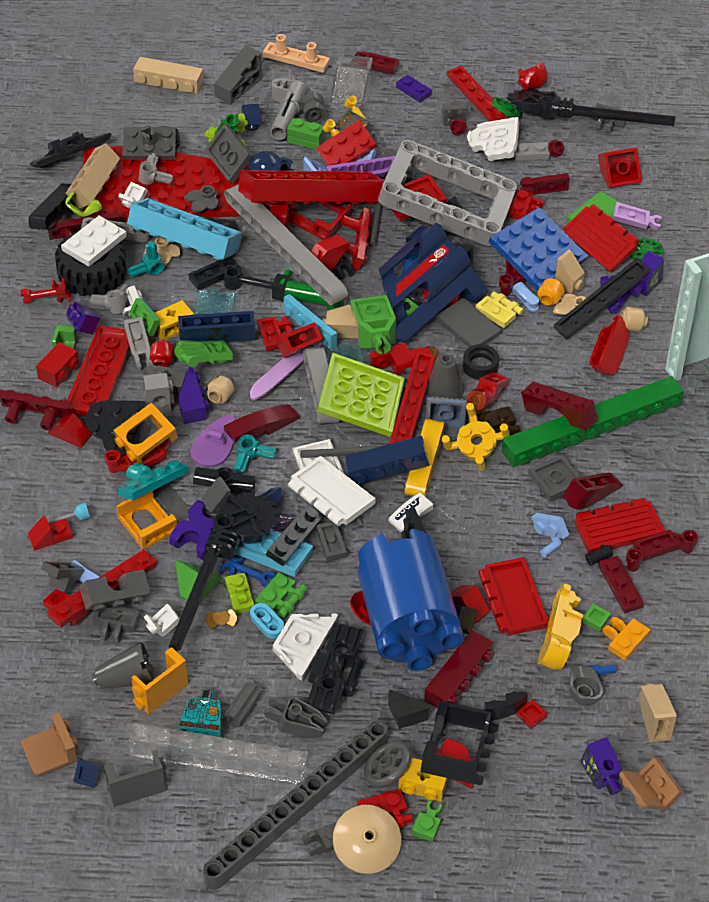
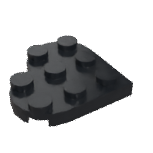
(110, 414)

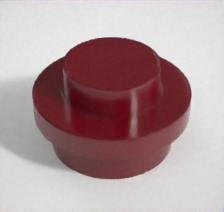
(458, 126)
(556, 148)

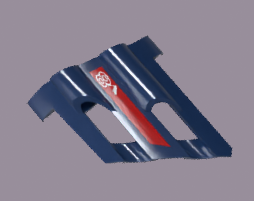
(439, 264)

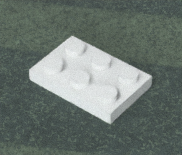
(93, 240)

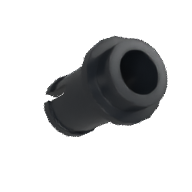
(595, 556)

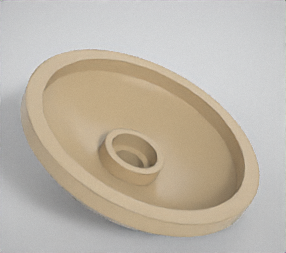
(362, 854)

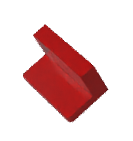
(281, 212)

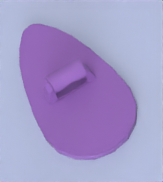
(213, 444)

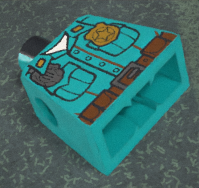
(202, 715)

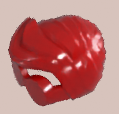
(533, 77)

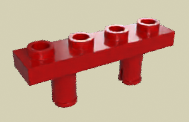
(360, 246)

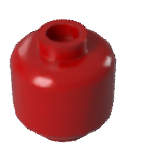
(162, 353)

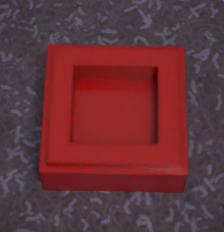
(531, 714)

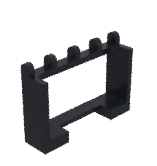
(456, 768)

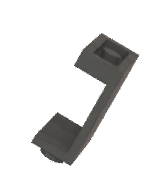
(136, 784)

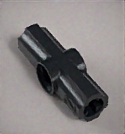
(234, 481)

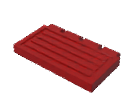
(601, 237)
(618, 526)
(513, 597)

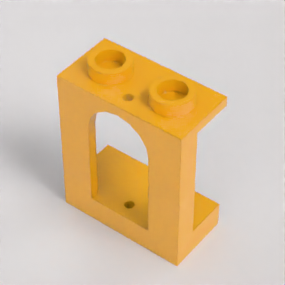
(137, 451)
(153, 533)

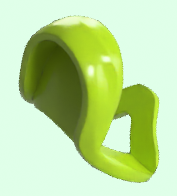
(93, 207)

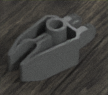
(296, 717)

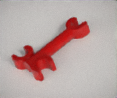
(57, 289)

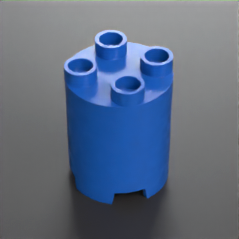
(408, 599)

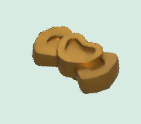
(221, 618)

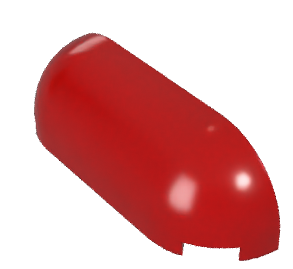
(610, 347)

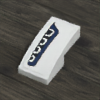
(421, 505)

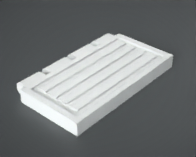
(331, 491)

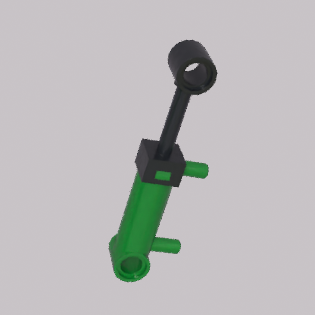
(280, 287)

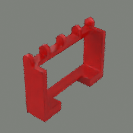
(320, 228)

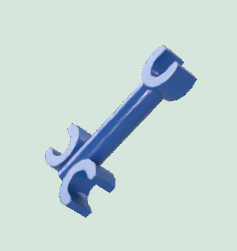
(237, 564)

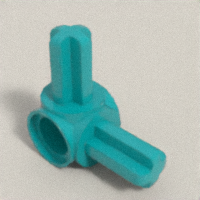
(150, 262)
(247, 454)

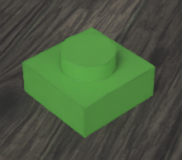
(596, 617)

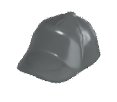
(585, 685)

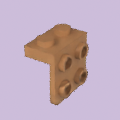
(50, 747)
(652, 786)

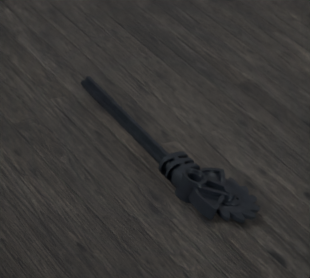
(550, 105)
(236, 522)

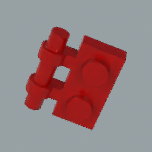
(270, 330)
(392, 803)

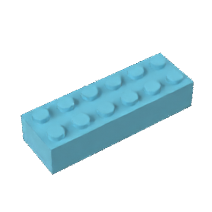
(184, 228)

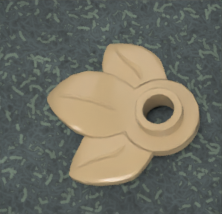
(166, 250)
(567, 303)

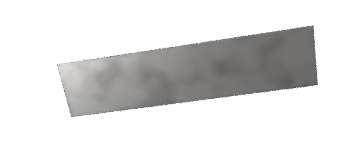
(172, 501)

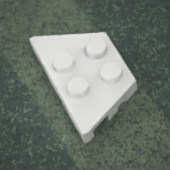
(301, 640)

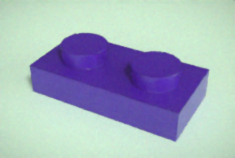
(413, 88)

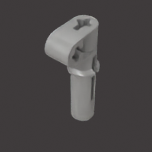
(289, 95)

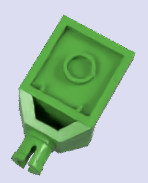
(375, 322)

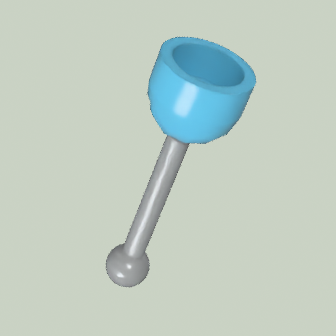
(80, 512)

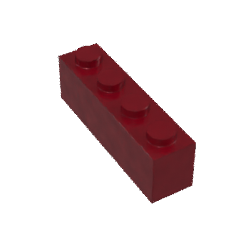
(459, 670)

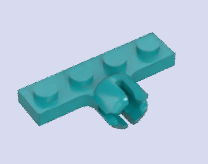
(146, 480)

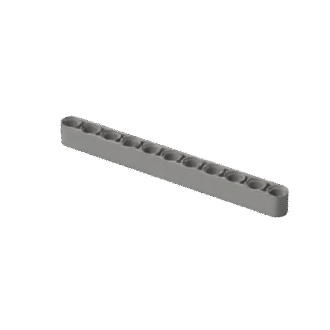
(288, 247)

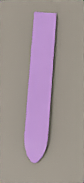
(277, 374)

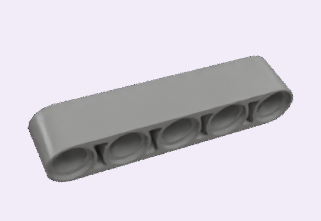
(316, 369)

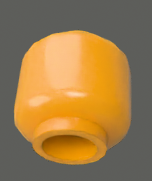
(550, 291)

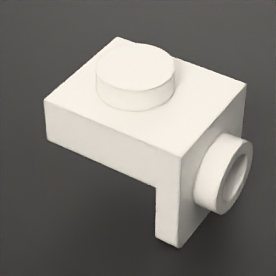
(133, 194)
(132, 294)
(162, 621)

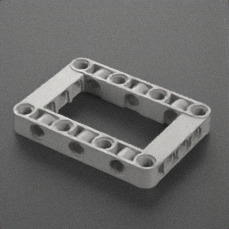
(456, 172)

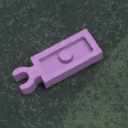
(635, 216)

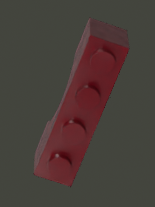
(576, 409)

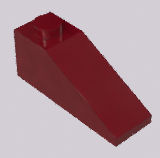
(590, 489)

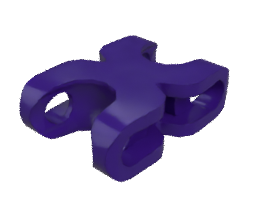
(195, 529)

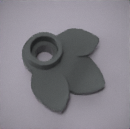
(202, 198)

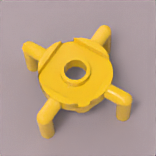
(472, 430)

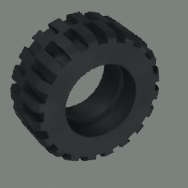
(94, 278)

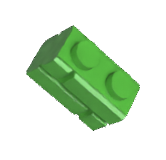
(305, 133)

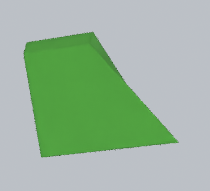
(187, 575)

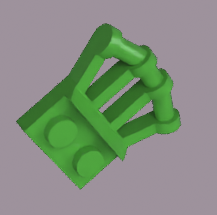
(201, 351)

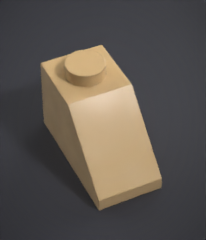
(569, 272)

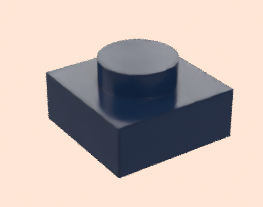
(87, 773)

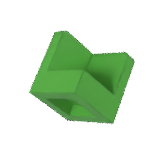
(64, 335)

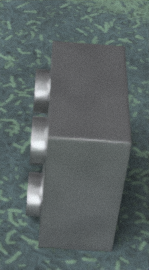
(453, 111)

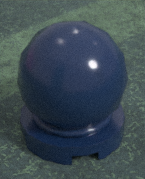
(270, 161)

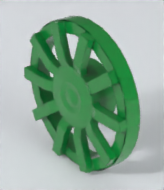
(505, 107)
(643, 249)

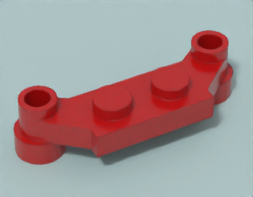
(117, 463)

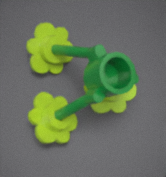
(235, 121)

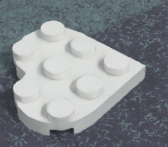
(495, 138)

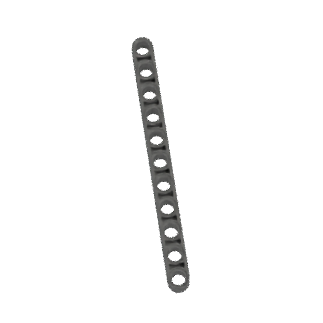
(291, 811)

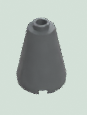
(444, 378)
(120, 669)

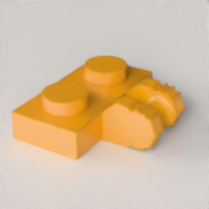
(628, 639)

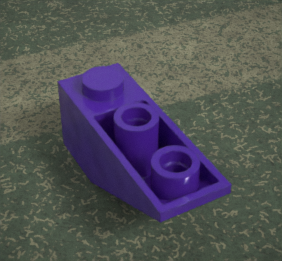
(191, 400)

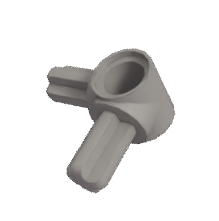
(149, 172)
(114, 300)

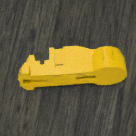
(561, 629)

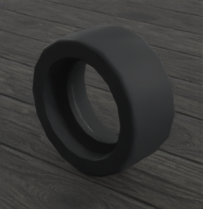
(481, 351)

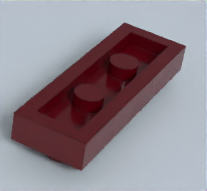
(620, 584)

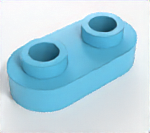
(268, 622)

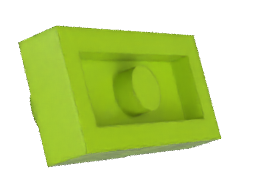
(239, 593)

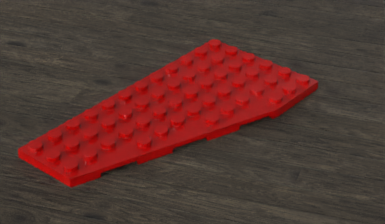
(188, 174)

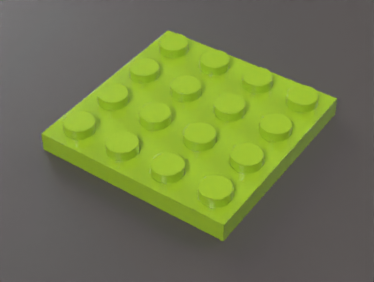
(360, 394)

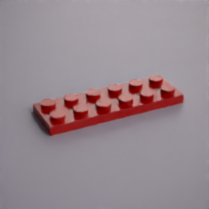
(99, 369)

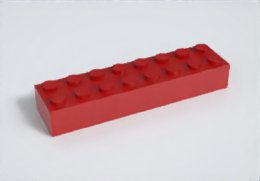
(310, 186)

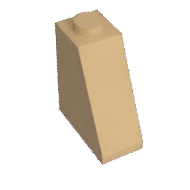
(342, 322)
(657, 712)

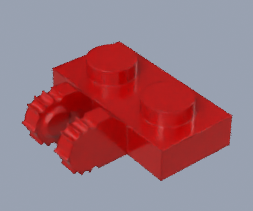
(523, 204)

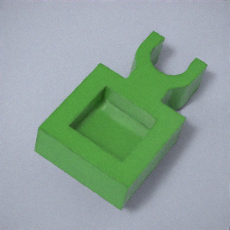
(427, 824)

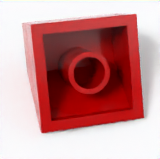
(620, 167)

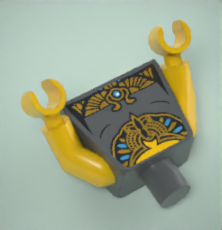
(348, 119)

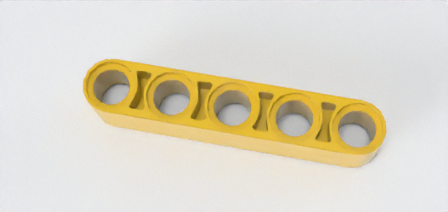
(419, 479)

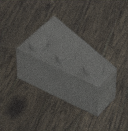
(239, 75)

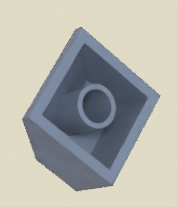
(447, 410)

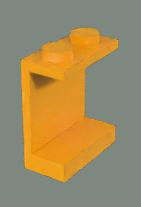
(163, 687)

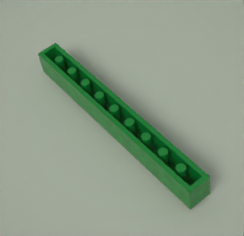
(611, 415)

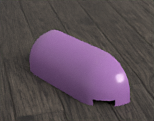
(377, 166)

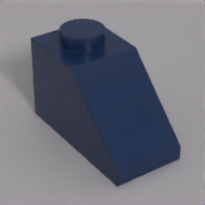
(252, 115)

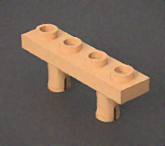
(296, 57)

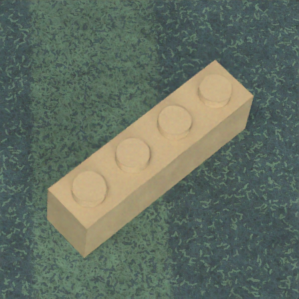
(168, 75)
(93, 175)

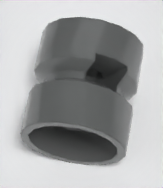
(313, 107)

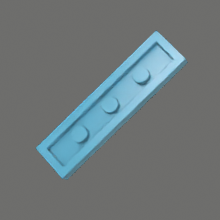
(305, 317)

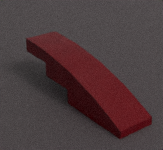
(261, 421)

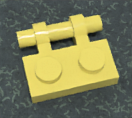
(499, 309)

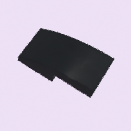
(506, 708)

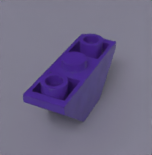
(82, 318)

